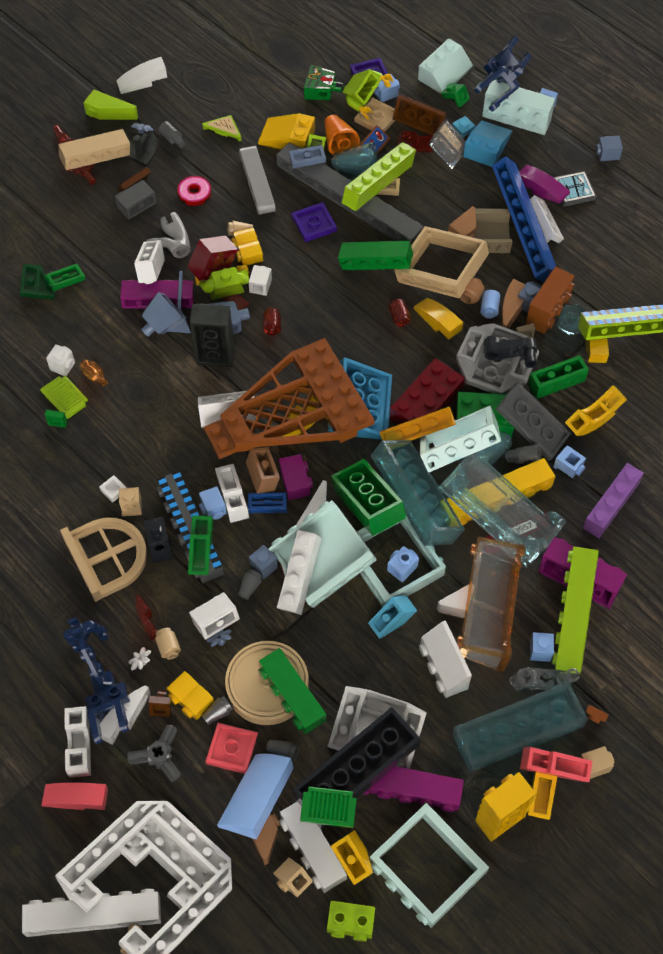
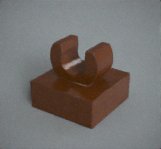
(160, 705)

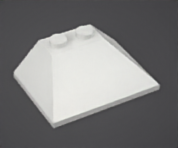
(363, 707)

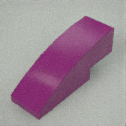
(543, 184)

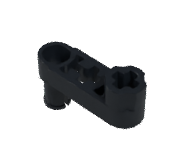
(496, 349)

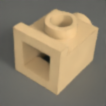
(130, 501)

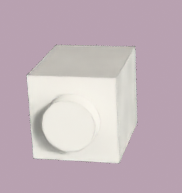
(260, 280)

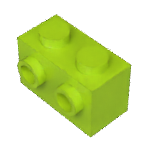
(350, 920)

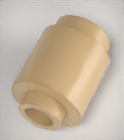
(167, 643)

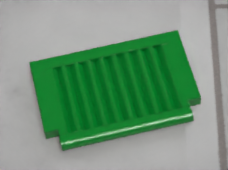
(328, 807)

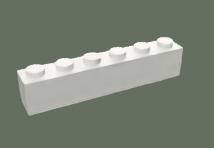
(110, 912)

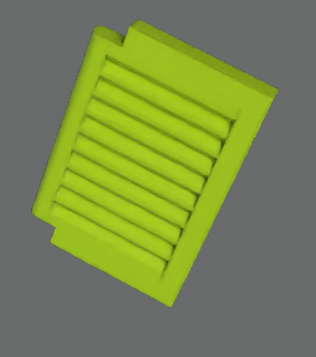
(64, 396)

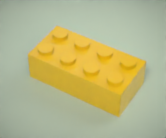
(504, 805)

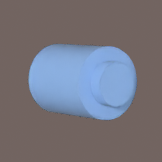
(490, 304)

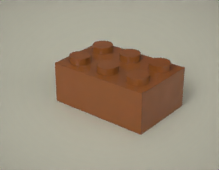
(550, 300)

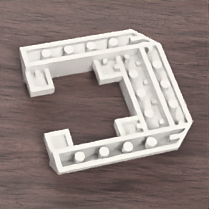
(178, 847)

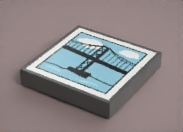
(579, 188)

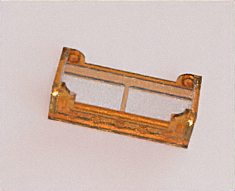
(491, 603)

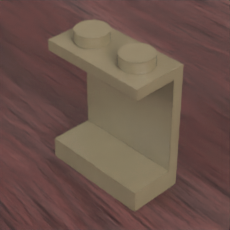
(493, 227)

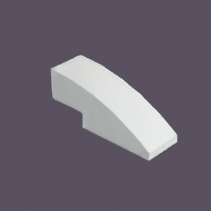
(142, 75)
(232, 493)
(110, 727)

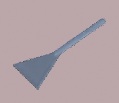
(183, 326)

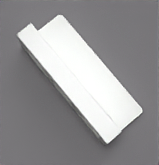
(546, 220)

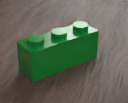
(558, 377)

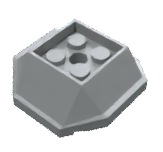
(488, 374)

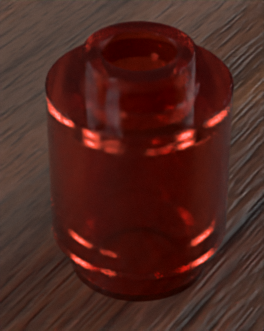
(399, 312)
(272, 321)

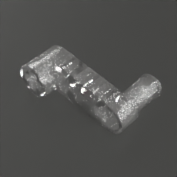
(530, 678)

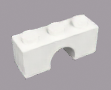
(78, 735)

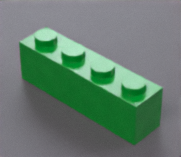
(375, 255)
(292, 691)

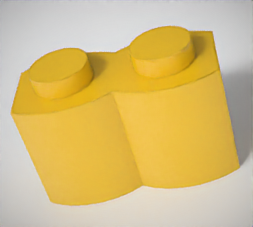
(248, 246)
(190, 696)

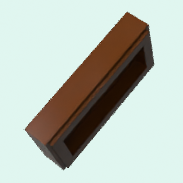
(134, 179)

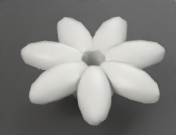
(140, 659)

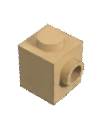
(292, 877)

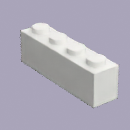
(299, 572)
(314, 849)

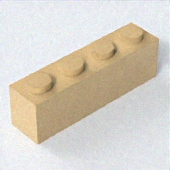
(94, 149)

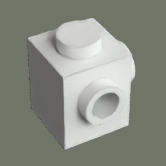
(60, 360)

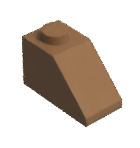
(465, 224)
(267, 838)

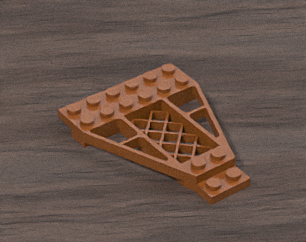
(322, 378)

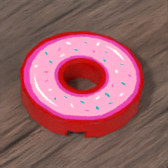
(191, 183)

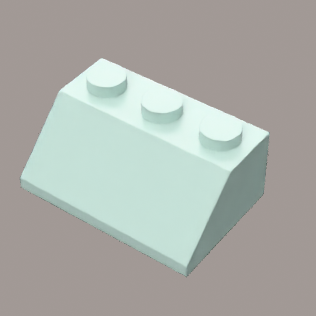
(444, 66)

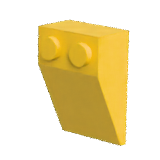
(287, 128)

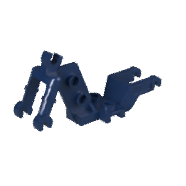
(503, 69)
(106, 693)

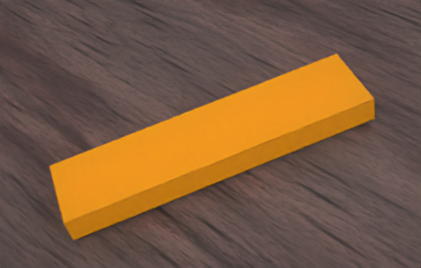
(420, 426)

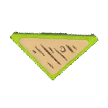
(224, 126)

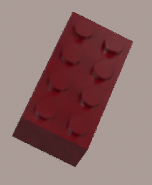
(428, 393)

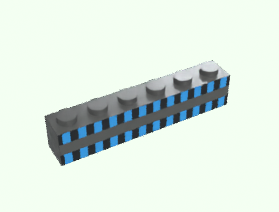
(182, 508)

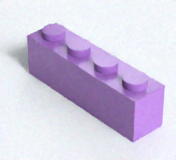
(613, 500)

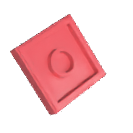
(231, 748)

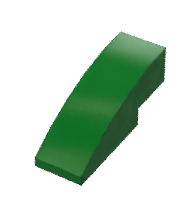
(200, 545)

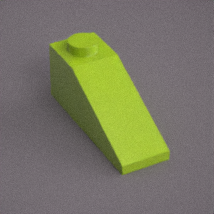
(108, 107)

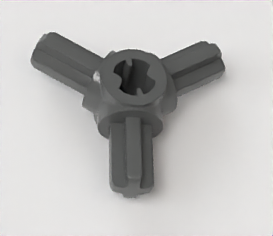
(162, 762)

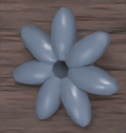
(141, 128)
(219, 638)

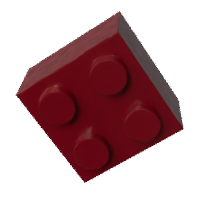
(211, 256)

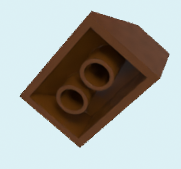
(418, 115)

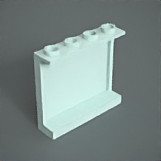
(340, 553)

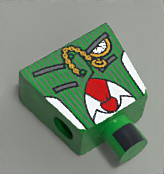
(321, 84)

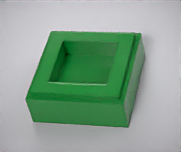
(56, 418)

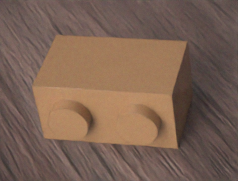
(262, 470)

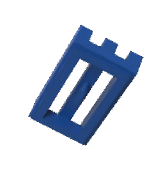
(267, 506)

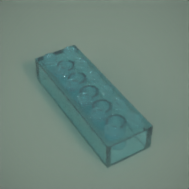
(422, 499)
(519, 726)

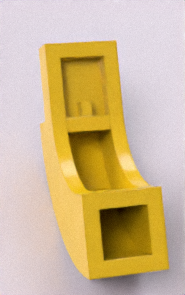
(597, 414)

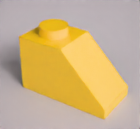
(353, 857)

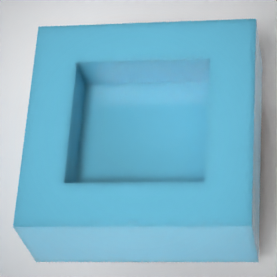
(463, 126)

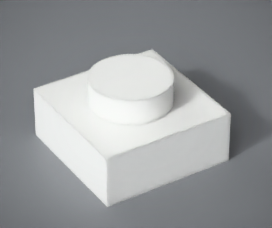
(111, 488)

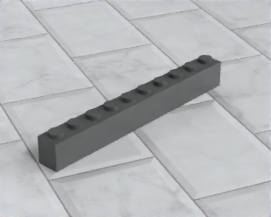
(332, 185)

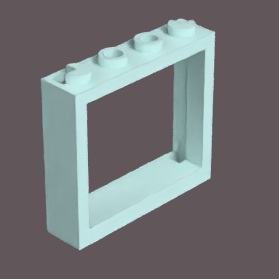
(460, 440)
(427, 551)
(453, 841)

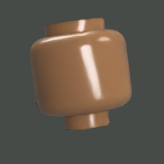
(473, 291)

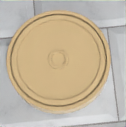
(249, 692)

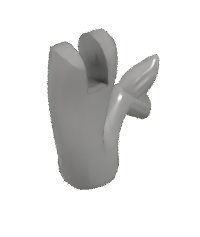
(180, 244)

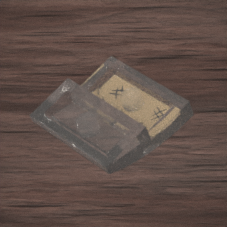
(448, 143)

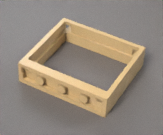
(438, 283)

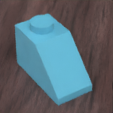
(392, 615)

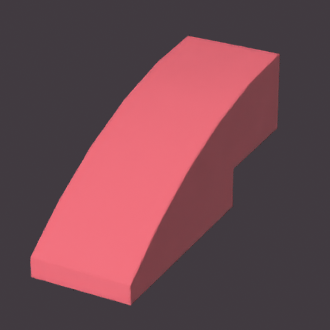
(556, 764)
(75, 796)

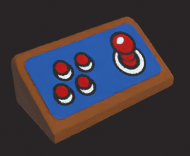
(379, 137)

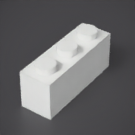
(149, 261)

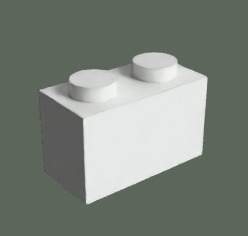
(214, 615)

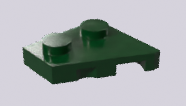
(34, 283)

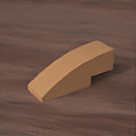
(512, 304)

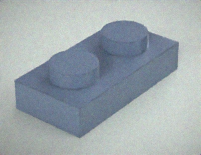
(307, 156)

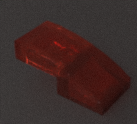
(420, 143)
(145, 614)

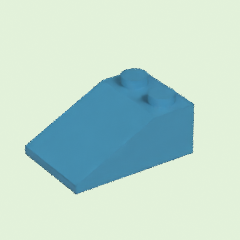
(486, 143)

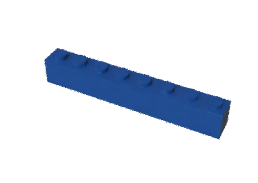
(524, 218)

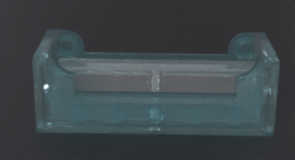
(500, 506)

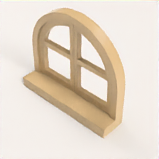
(85, 565)

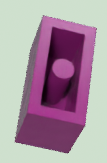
(294, 477)

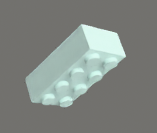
(522, 108)

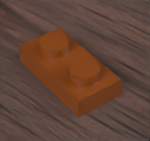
(595, 714)

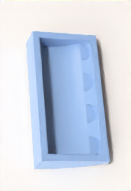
(256, 795)

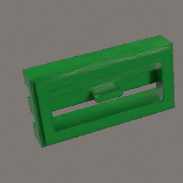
(66, 279)

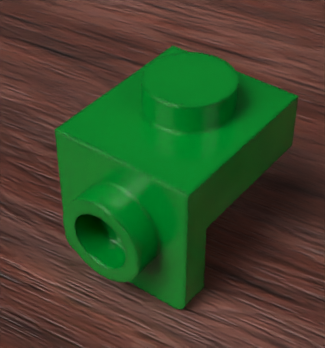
(456, 92)

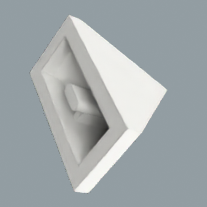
(454, 603)

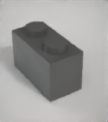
(135, 199)

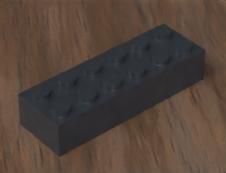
(364, 758)

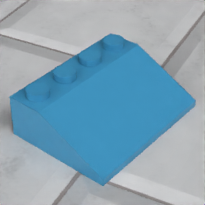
(375, 391)

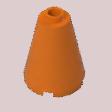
(339, 135)

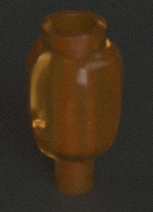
(93, 371)

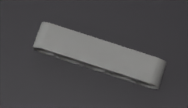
(257, 180)

